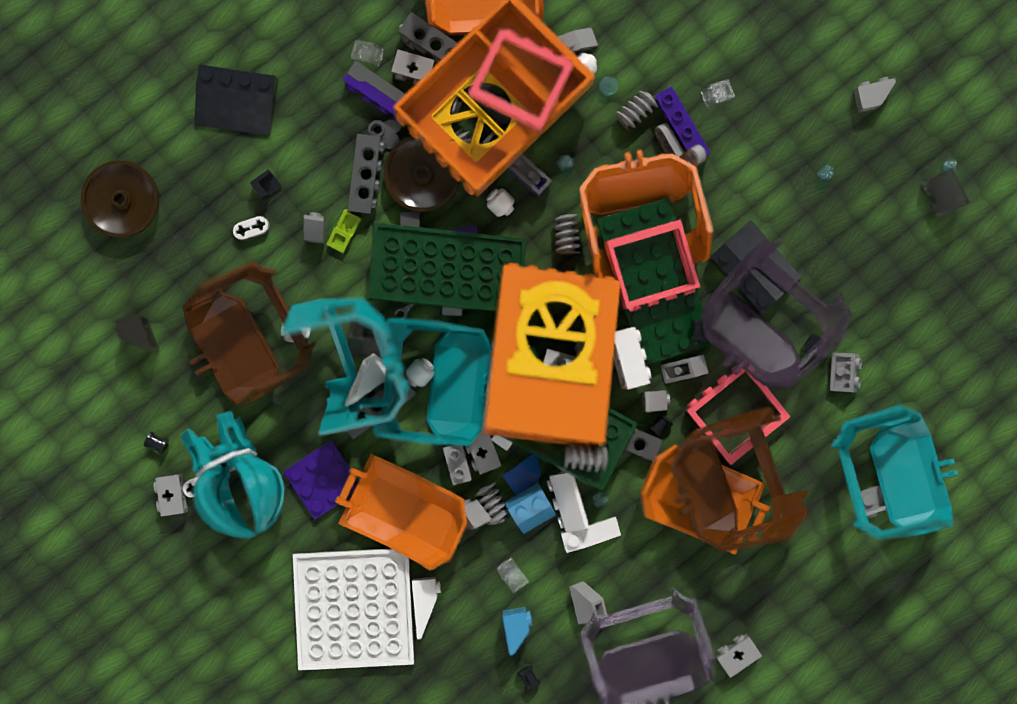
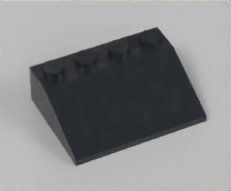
(235, 100)
(756, 286)

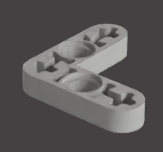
(669, 143)

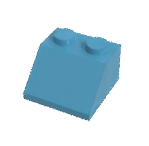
(530, 508)
(516, 627)

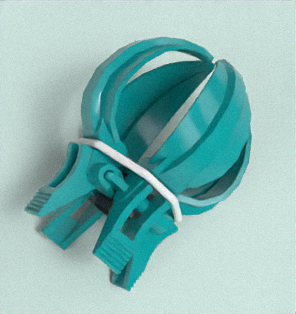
(212, 490)

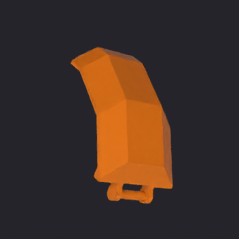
(661, 488)
(403, 512)

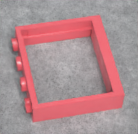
(506, 108)
(684, 253)
(710, 392)

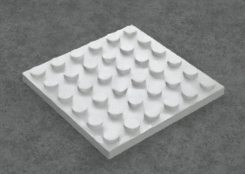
(353, 609)

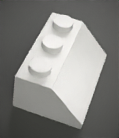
(630, 359)
(568, 502)

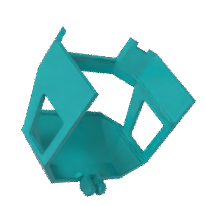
(455, 389)
(337, 415)
(905, 470)

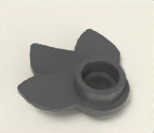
(388, 132)

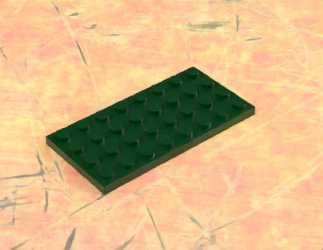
(439, 266)
(651, 268)

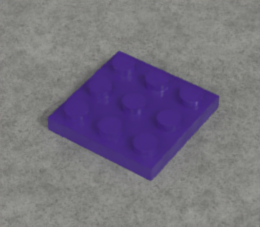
(320, 478)

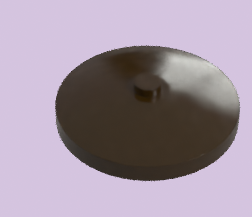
(417, 178)
(119, 199)

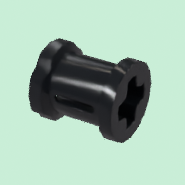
(698, 331)
(660, 425)
(156, 443)
(528, 677)

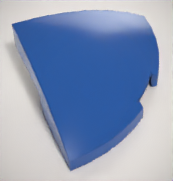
(523, 475)

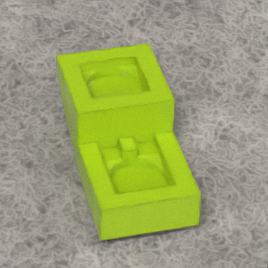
(344, 231)

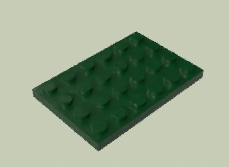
(616, 438)

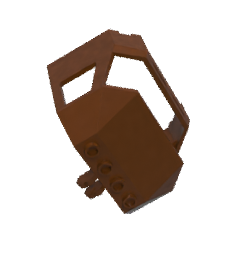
(233, 341)
(709, 495)

